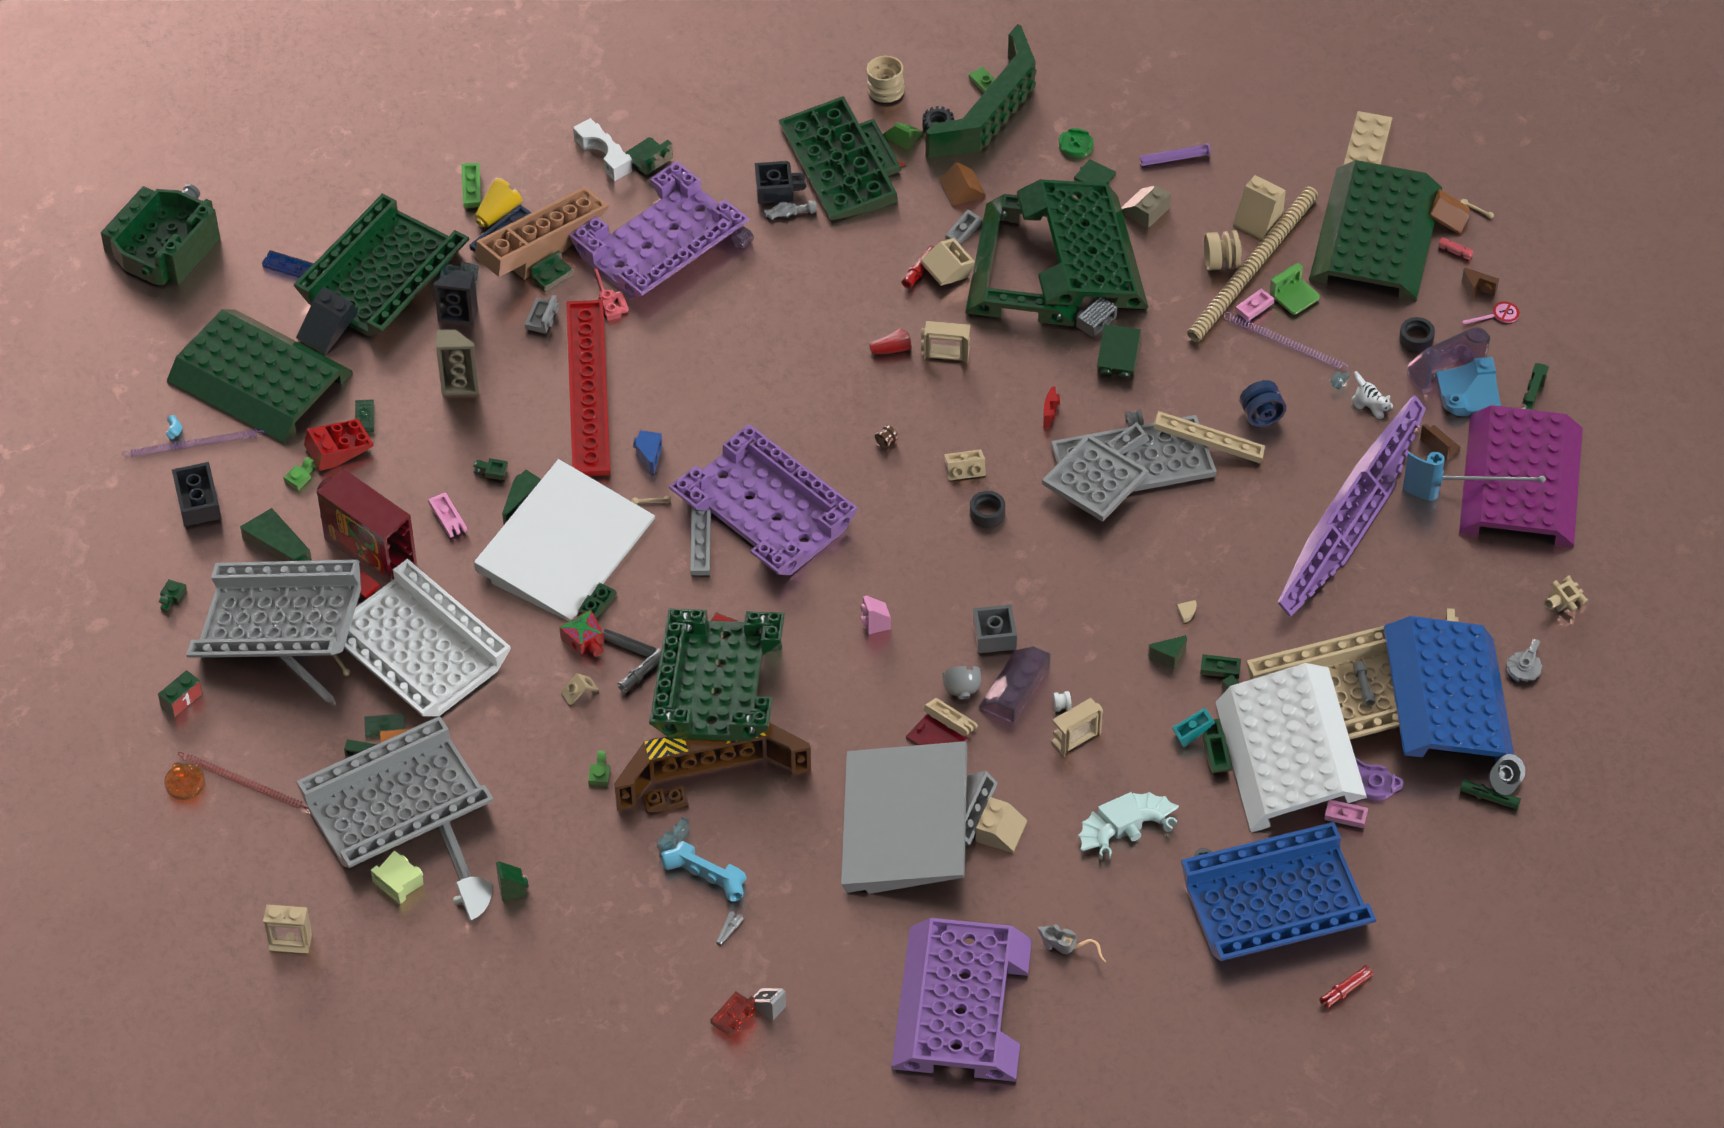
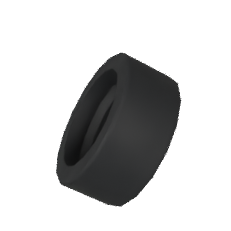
(1416, 323)
(984, 519)

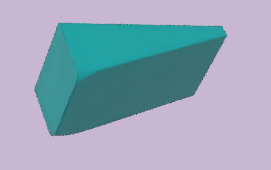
(1193, 726)

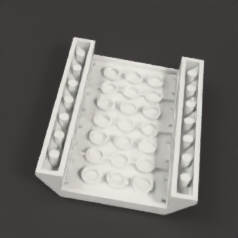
(423, 642)
(1288, 743)

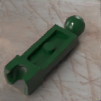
(1538, 379)

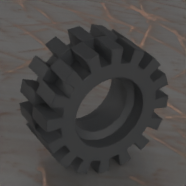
(936, 115)

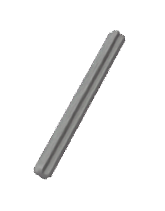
(454, 851)

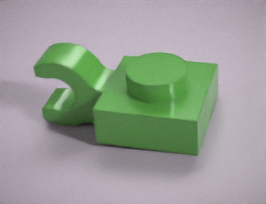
(299, 476)
(600, 772)

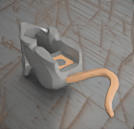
(1063, 940)

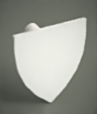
(474, 894)

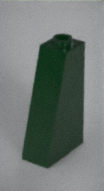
(274, 537)

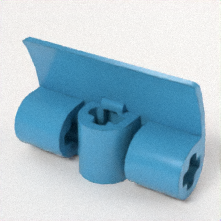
(1424, 477)

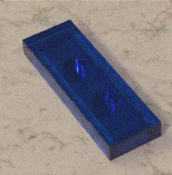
(286, 264)

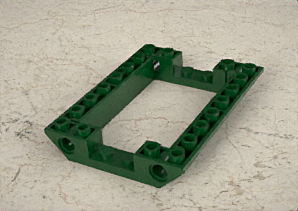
(991, 301)

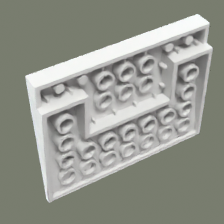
(563, 541)

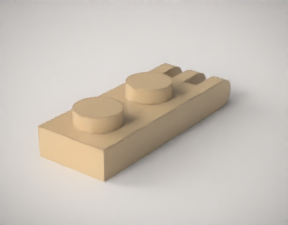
(950, 717)

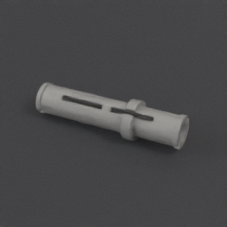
(635, 675)

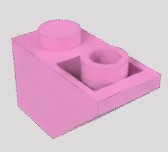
(875, 615)

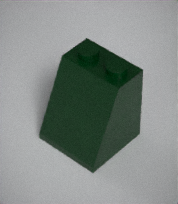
(1119, 350)

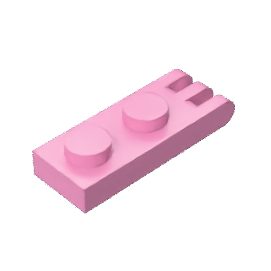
(447, 514)

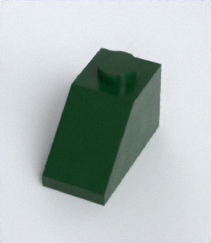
(511, 881)

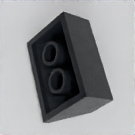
(456, 298)

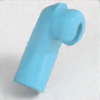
(175, 428)

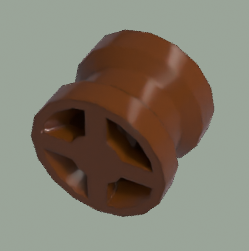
(886, 436)

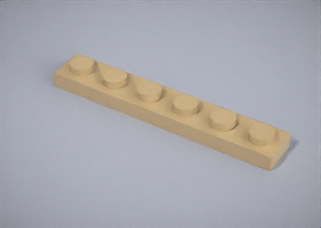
(1209, 437)

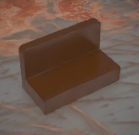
(1439, 441)

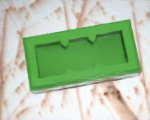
(981, 78)

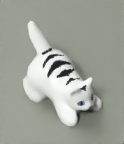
(1369, 396)

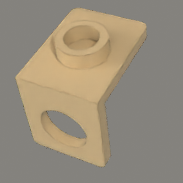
(576, 687)

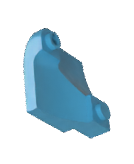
(1469, 387)

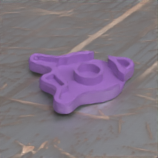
(1377, 781)

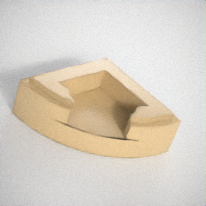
(1187, 610)

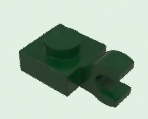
(493, 468)
(171, 593)

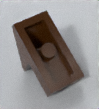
(1479, 281)

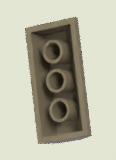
(456, 363)

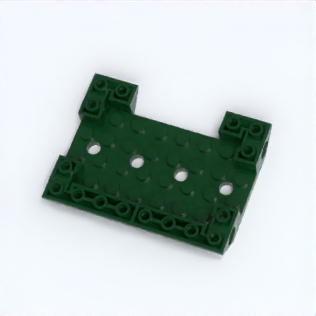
(1104, 236)
(690, 676)

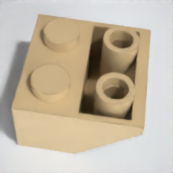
(948, 262)

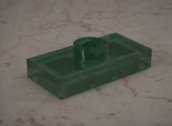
(365, 413)
(379, 723)

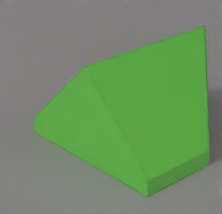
(903, 135)

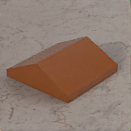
(1449, 212)

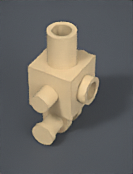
(1565, 595)

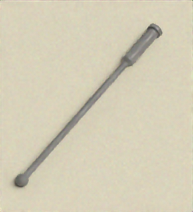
(1541, 479)

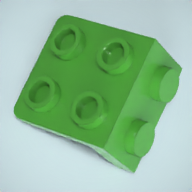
(1292, 291)

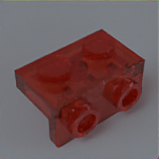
(733, 1013)

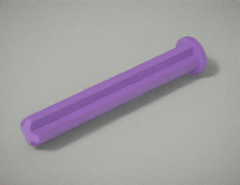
(1177, 154)

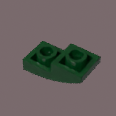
(598, 600)

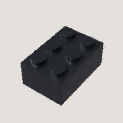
(196, 494)

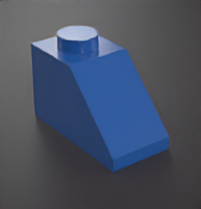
(648, 448)

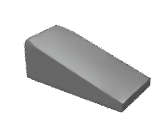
(965, 227)
(1129, 439)

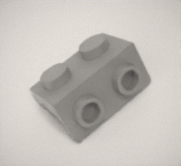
(542, 314)

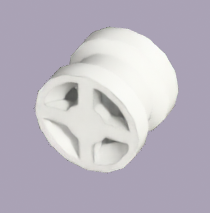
(1062, 701)

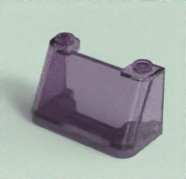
(1462, 347)

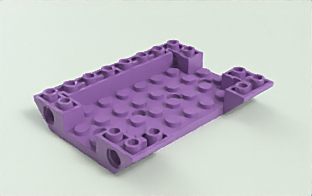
(669, 249)
(779, 489)
(935, 990)

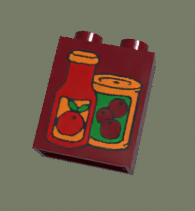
(365, 524)

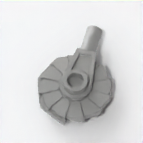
(1525, 664)

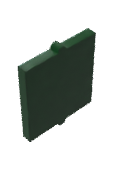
(1094, 173)

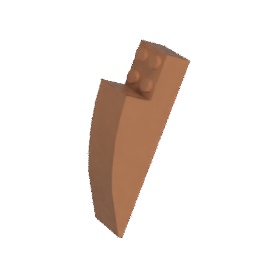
(538, 234)

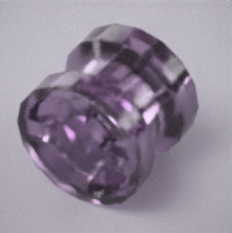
(742, 237)

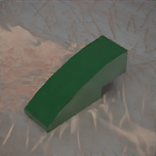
(1216, 748)

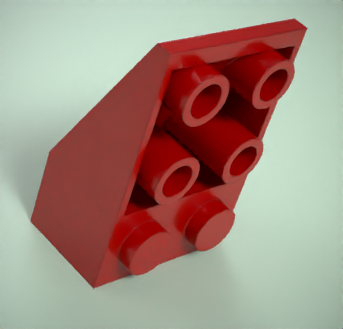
(336, 443)

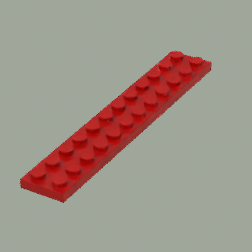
(588, 387)

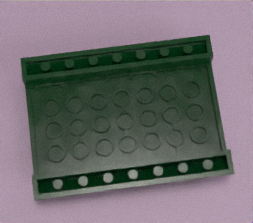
(1377, 227)
(380, 264)
(254, 373)

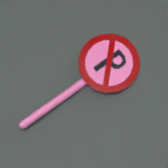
(1502, 311)

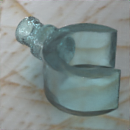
(1339, 379)

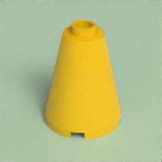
(497, 203)

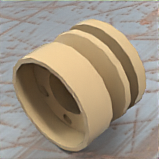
(885, 79)
(1224, 250)

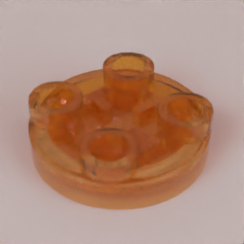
(184, 781)

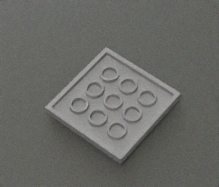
(1095, 477)

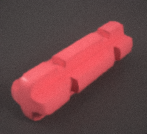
(1455, 248)

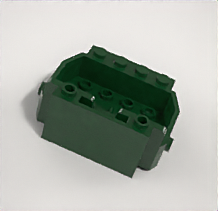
(170, 250)

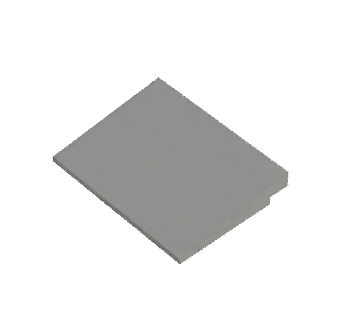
(904, 816)

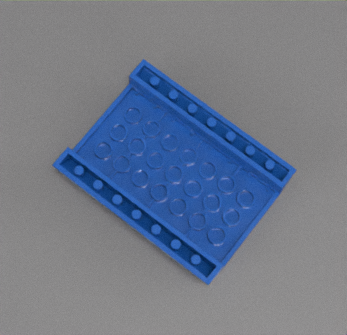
(1447, 687)
(1274, 892)

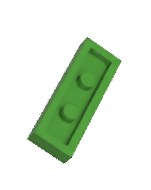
(471, 185)

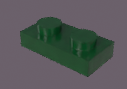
(1220, 666)

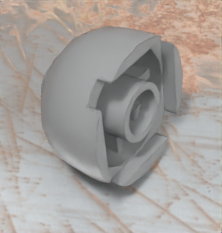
(962, 682)

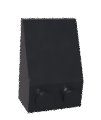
(326, 320)

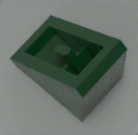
(1168, 651)

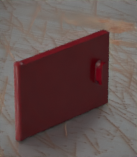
(933, 732)

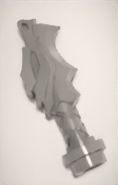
(785, 209)

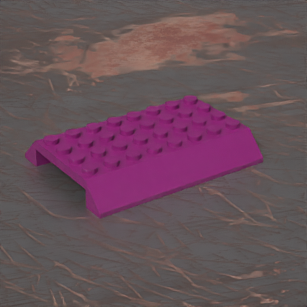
(1522, 445)

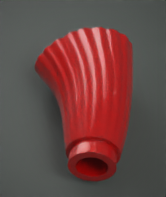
(893, 343)

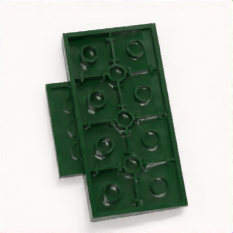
(843, 158)

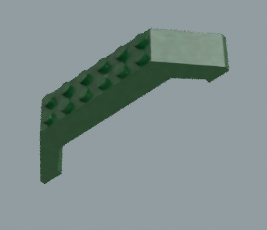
(991, 109)

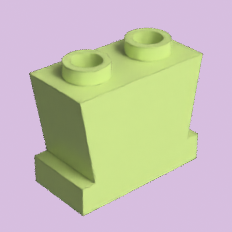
(397, 877)

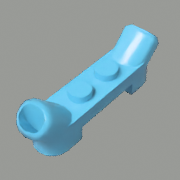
(684, 856)

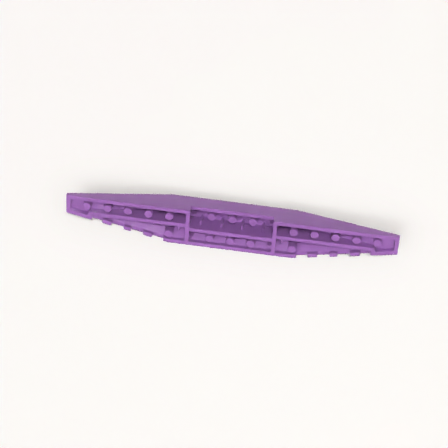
(1352, 508)

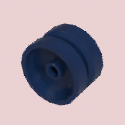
(1262, 403)

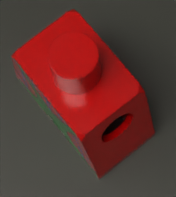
(583, 634)

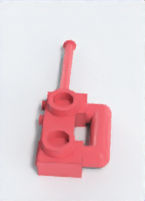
(609, 297)

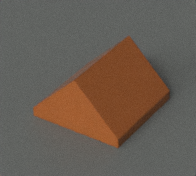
(961, 185)

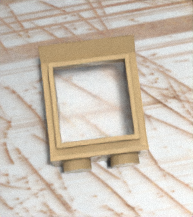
(946, 341)
(1077, 725)
(287, 928)

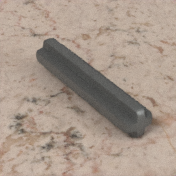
(628, 643)

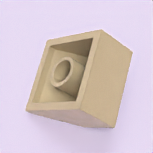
(1000, 826)

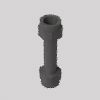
(1367, 696)

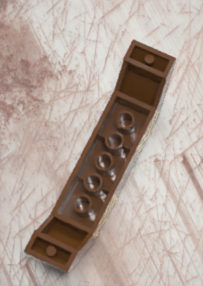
(675, 758)

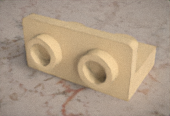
(965, 464)

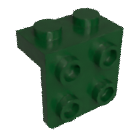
(650, 155)

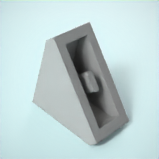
(770, 1001)

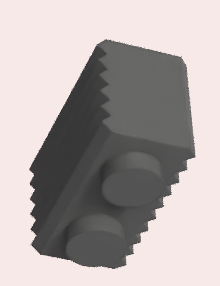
(1095, 316)

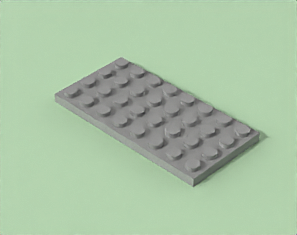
(1165, 456)

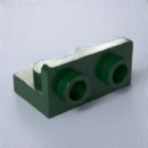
(550, 271)

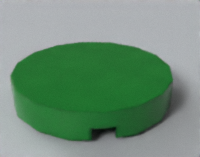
(1075, 143)

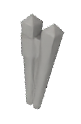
(729, 926)

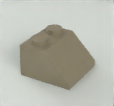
(1147, 205)

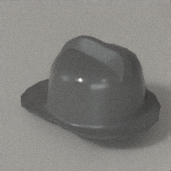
(1507, 774)

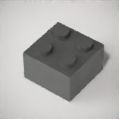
(994, 628)

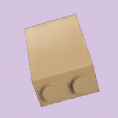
(1259, 207)

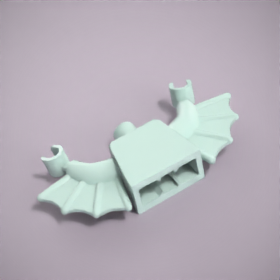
(1125, 817)

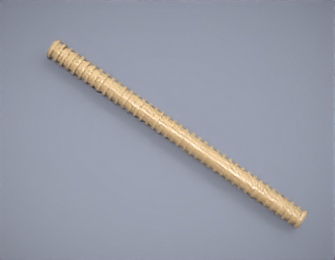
(1252, 264)

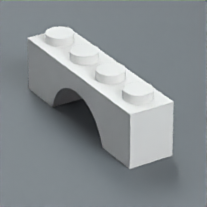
(591, 136)

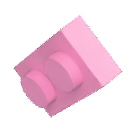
(1254, 304)
(1346, 813)

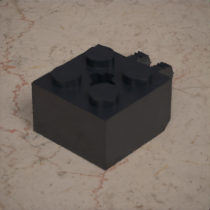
(776, 182)

